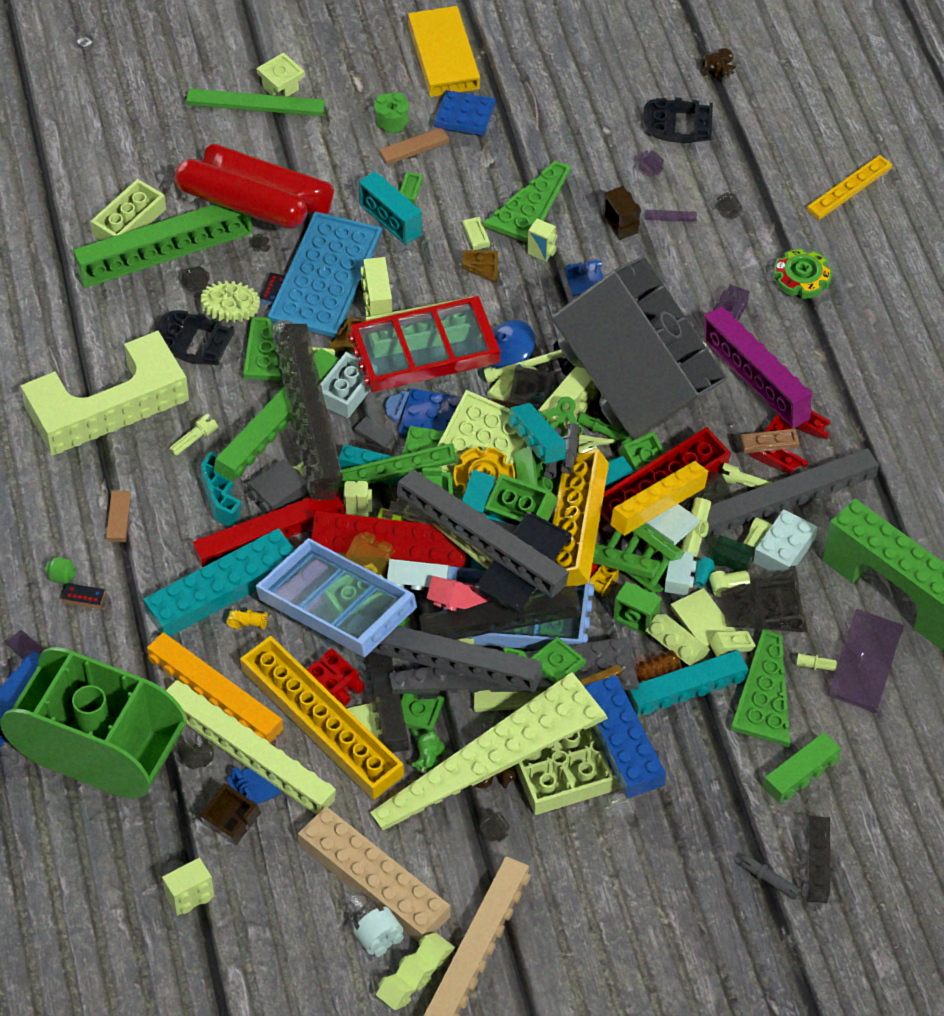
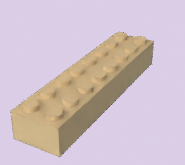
(374, 873)

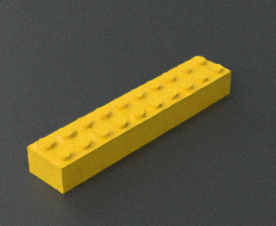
(322, 717)

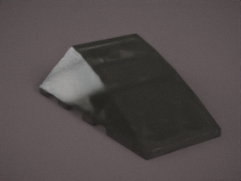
(766, 604)

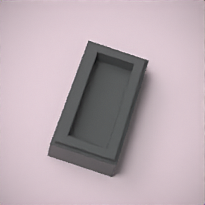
(374, 432)

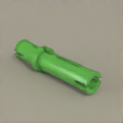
(598, 425)

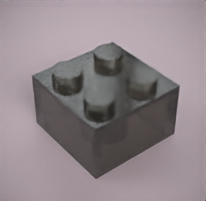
(531, 385)

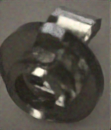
(260, 243)

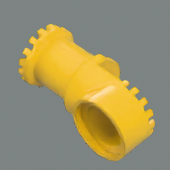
(239, 619)

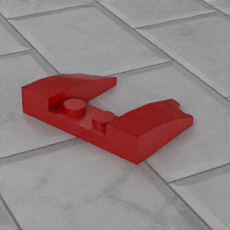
(783, 458)

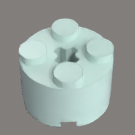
(379, 931)

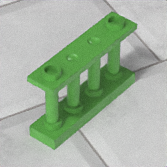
(655, 542)

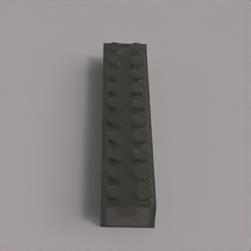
(309, 412)

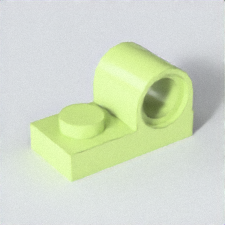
(731, 641)

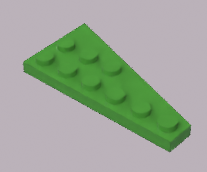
(764, 696)

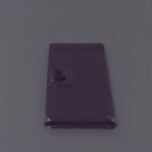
(866, 660)

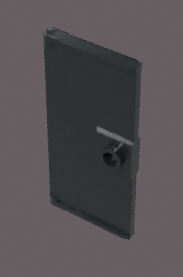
(507, 587)

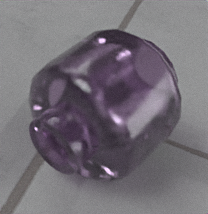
(651, 163)

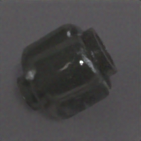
(728, 205)
(195, 278)
(494, 827)

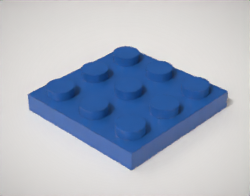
(465, 112)
(428, 411)

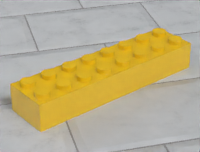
(579, 513)

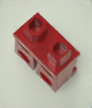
(337, 676)

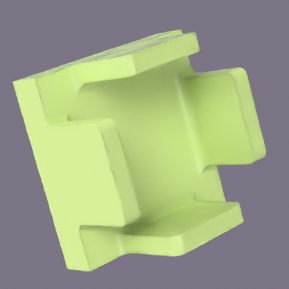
(280, 74)

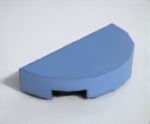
(395, 406)

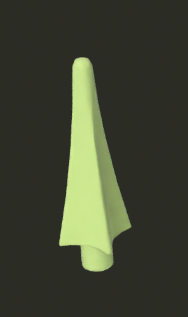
(598, 441)

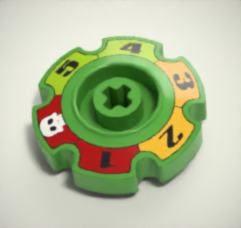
(802, 273)

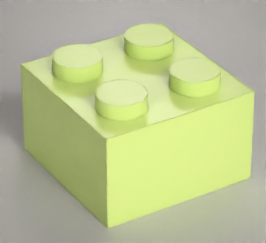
(188, 887)

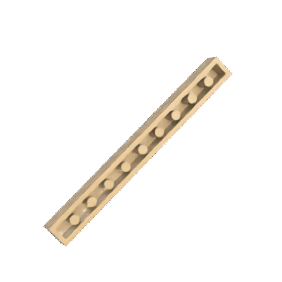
(480, 939)

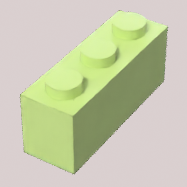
(677, 639)

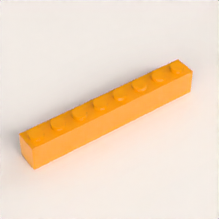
(214, 687)

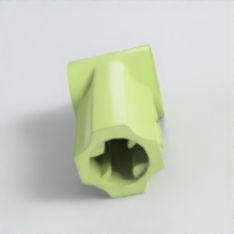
(757, 532)
(721, 581)

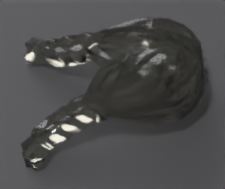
(195, 757)

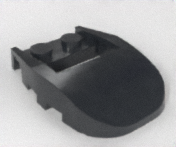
(660, 119)
(179, 329)

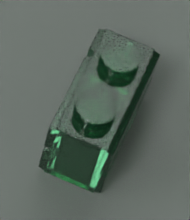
(732, 554)

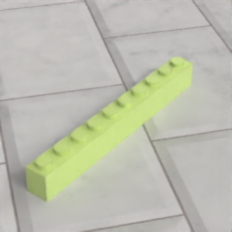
(253, 750)

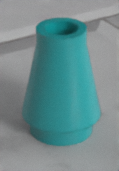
(704, 568)

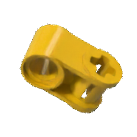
(604, 580)

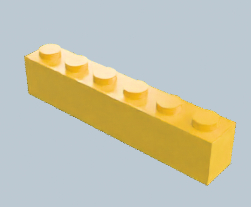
(659, 498)

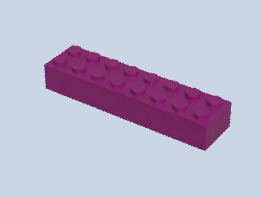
(757, 367)

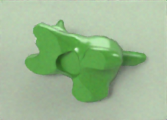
(429, 750)

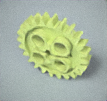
(230, 301)

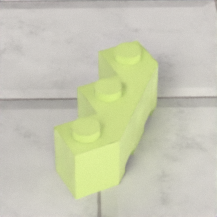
(415, 971)

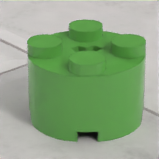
(391, 112)

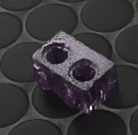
(734, 300)

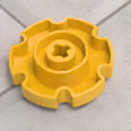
(488, 461)

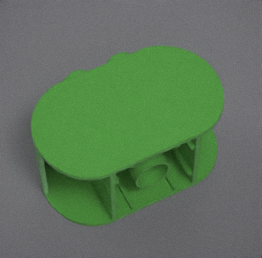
(94, 723)

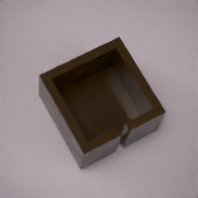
(621, 212)
(230, 813)

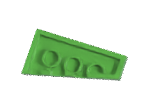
(261, 353)

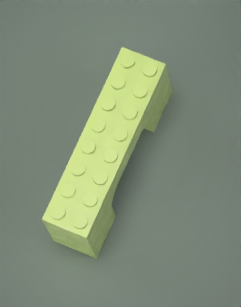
(71, 420)

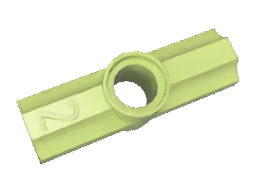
(693, 539)

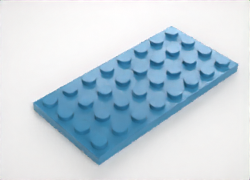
(325, 273)

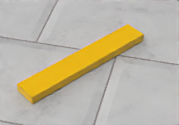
(849, 187)

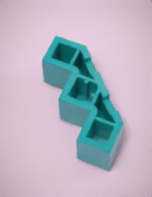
(219, 493)

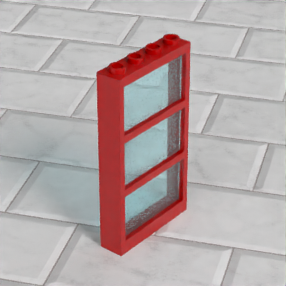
(424, 344)

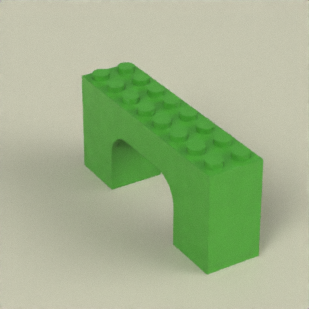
(865, 540)

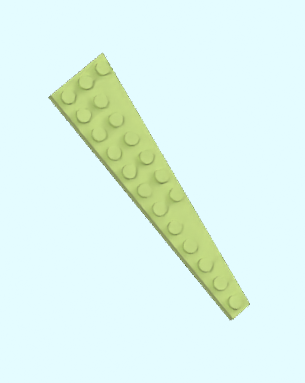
(536, 725)

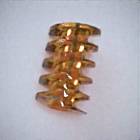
(658, 665)

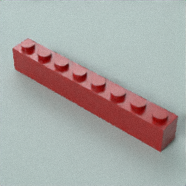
(290, 520)

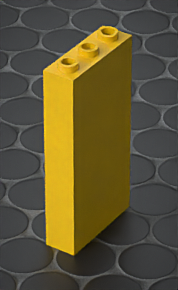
(443, 51)

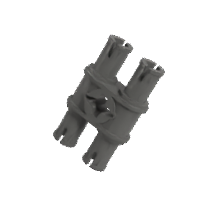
(571, 452)

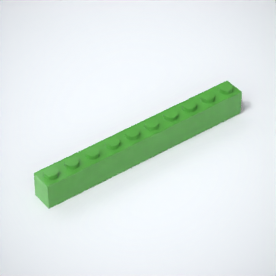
(264, 427)

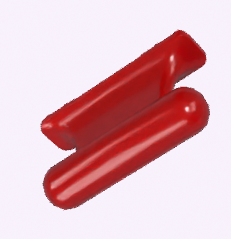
(253, 186)

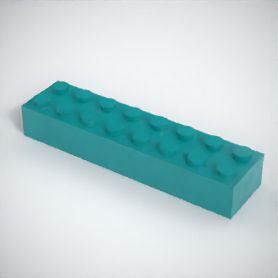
(216, 584)

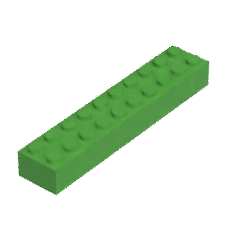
(159, 243)

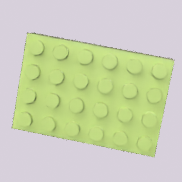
(567, 773)

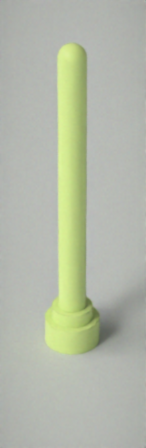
(492, 373)

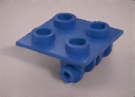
(583, 276)
(252, 785)

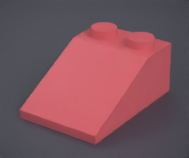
(454, 594)

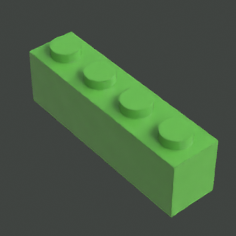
(802, 768)

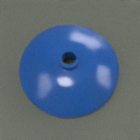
(515, 342)

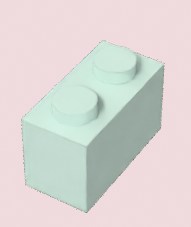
(679, 574)

